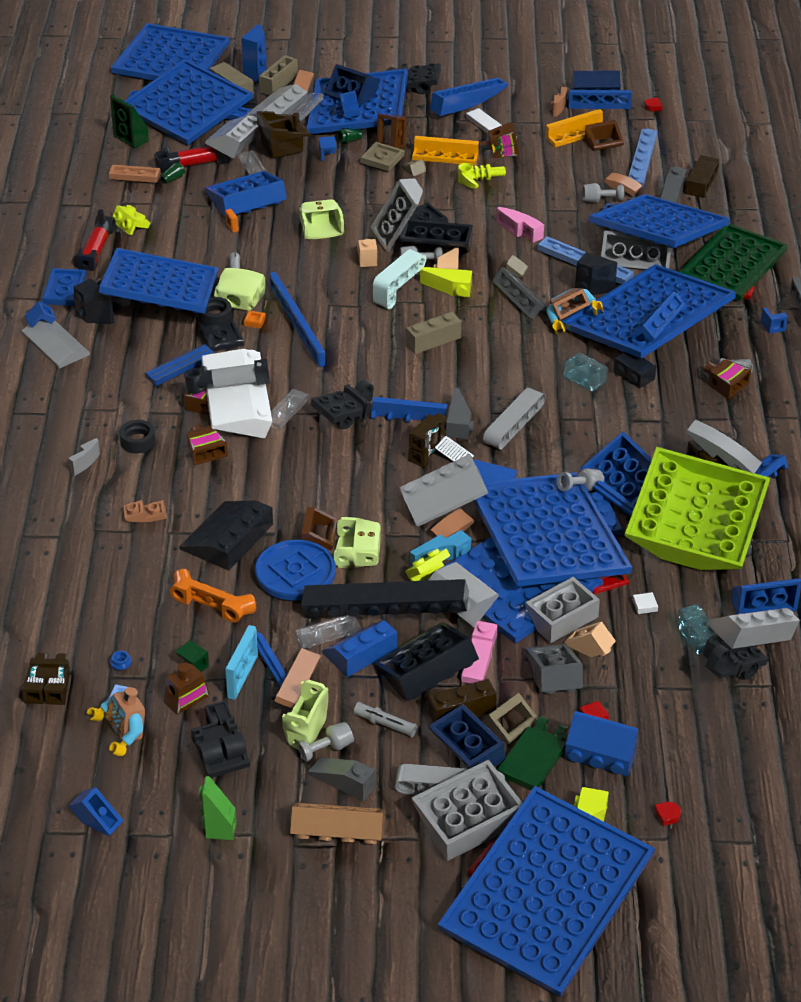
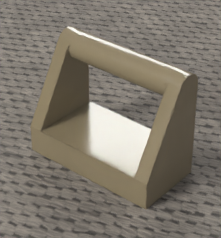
(520, 706)

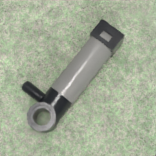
(200, 379)

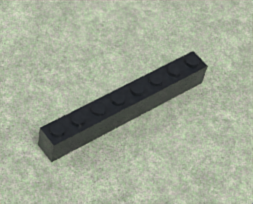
(385, 598)

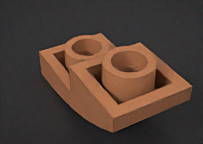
(304, 79)
(559, 102)
(630, 185)
(145, 513)
(452, 523)

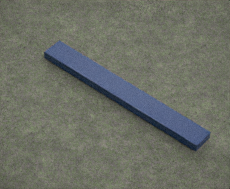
(297, 319)

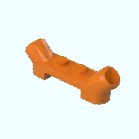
(231, 606)

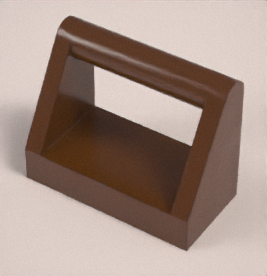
(398, 130)
(602, 131)
(317, 517)

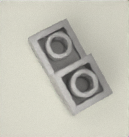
(85, 458)

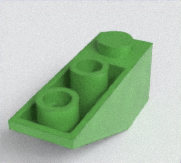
(218, 812)

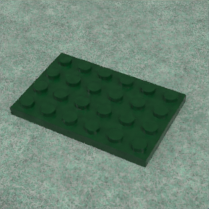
(735, 259)

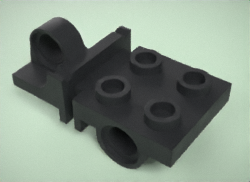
(421, 77)
(346, 405)
(725, 661)
(219, 742)

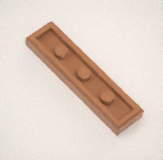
(300, 671)

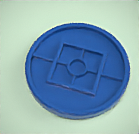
(292, 564)

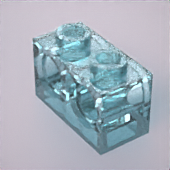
(585, 371)
(694, 628)

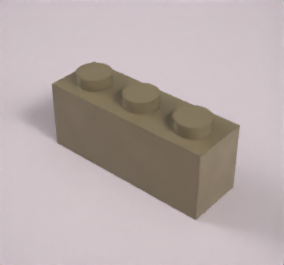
(231, 74)
(278, 75)
(433, 332)

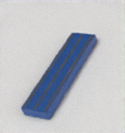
(177, 365)

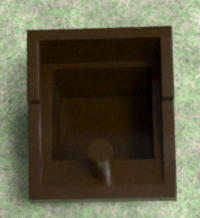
(281, 133)

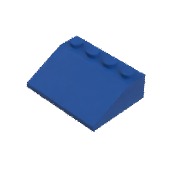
(247, 192)
(623, 466)

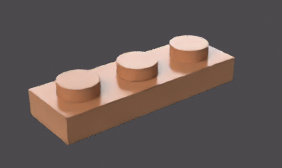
(134, 173)

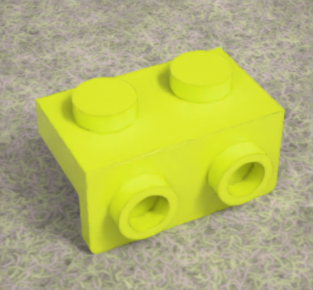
(128, 218)
(423, 568)

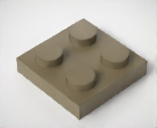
(382, 156)

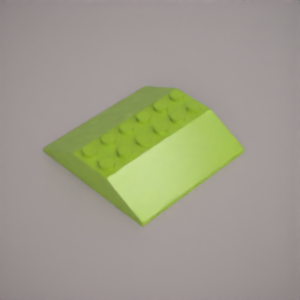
(697, 511)

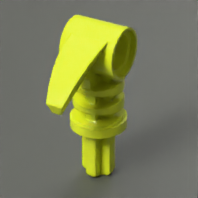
(467, 173)

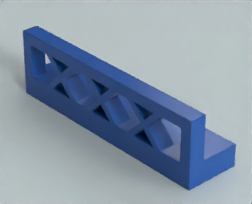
(618, 100)
(659, 317)

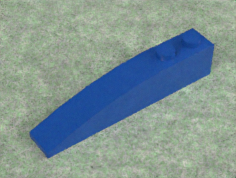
(465, 96)

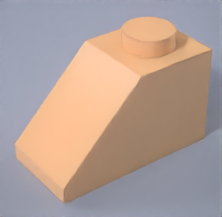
(367, 252)
(448, 260)
(591, 640)

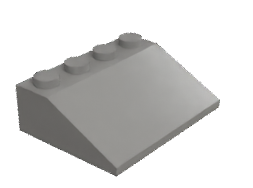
(467, 809)

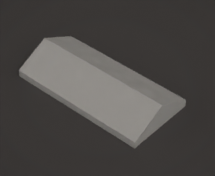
(55, 343)

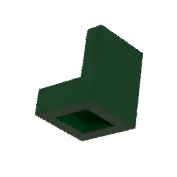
(194, 655)

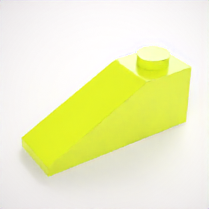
(447, 280)

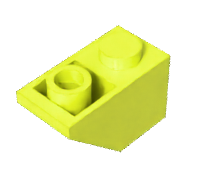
(592, 802)

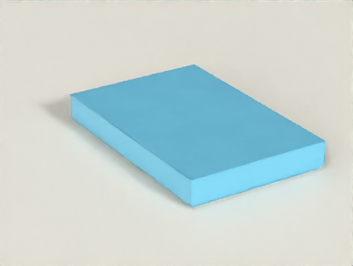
(241, 662)

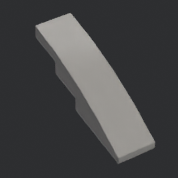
(719, 444)

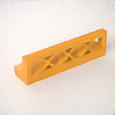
(571, 126)
(445, 148)

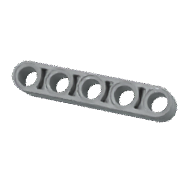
(514, 418)
(419, 778)

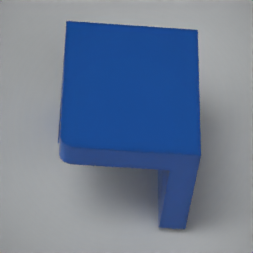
(350, 104)
(327, 145)
(38, 312)
(774, 323)

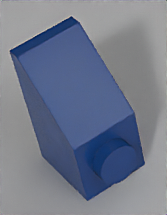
(96, 811)

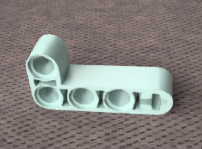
(395, 276)

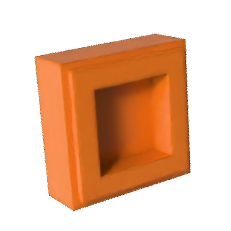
(231, 220)
(254, 319)

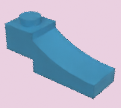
(456, 544)

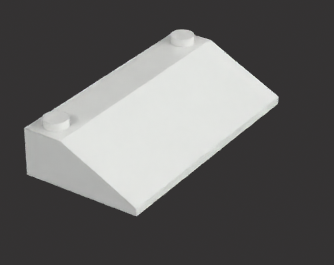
(238, 407)

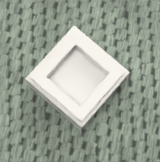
(645, 603)

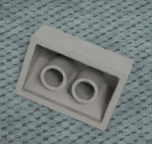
(480, 595)
(563, 609)

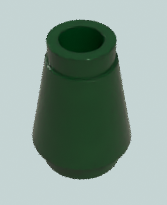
(348, 135)
(174, 172)

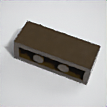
(701, 176)
(477, 697)

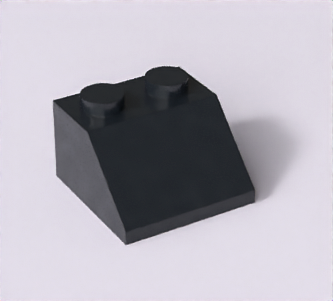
(596, 274)
(92, 305)

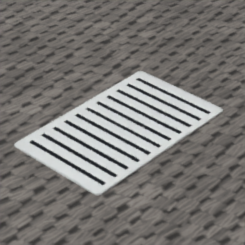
(451, 449)

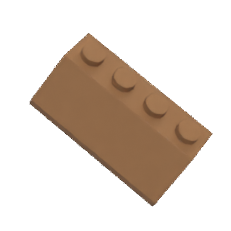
(337, 821)

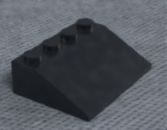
(229, 532)
(427, 660)

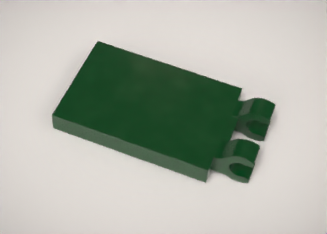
(534, 755)

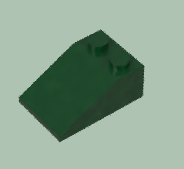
(127, 123)

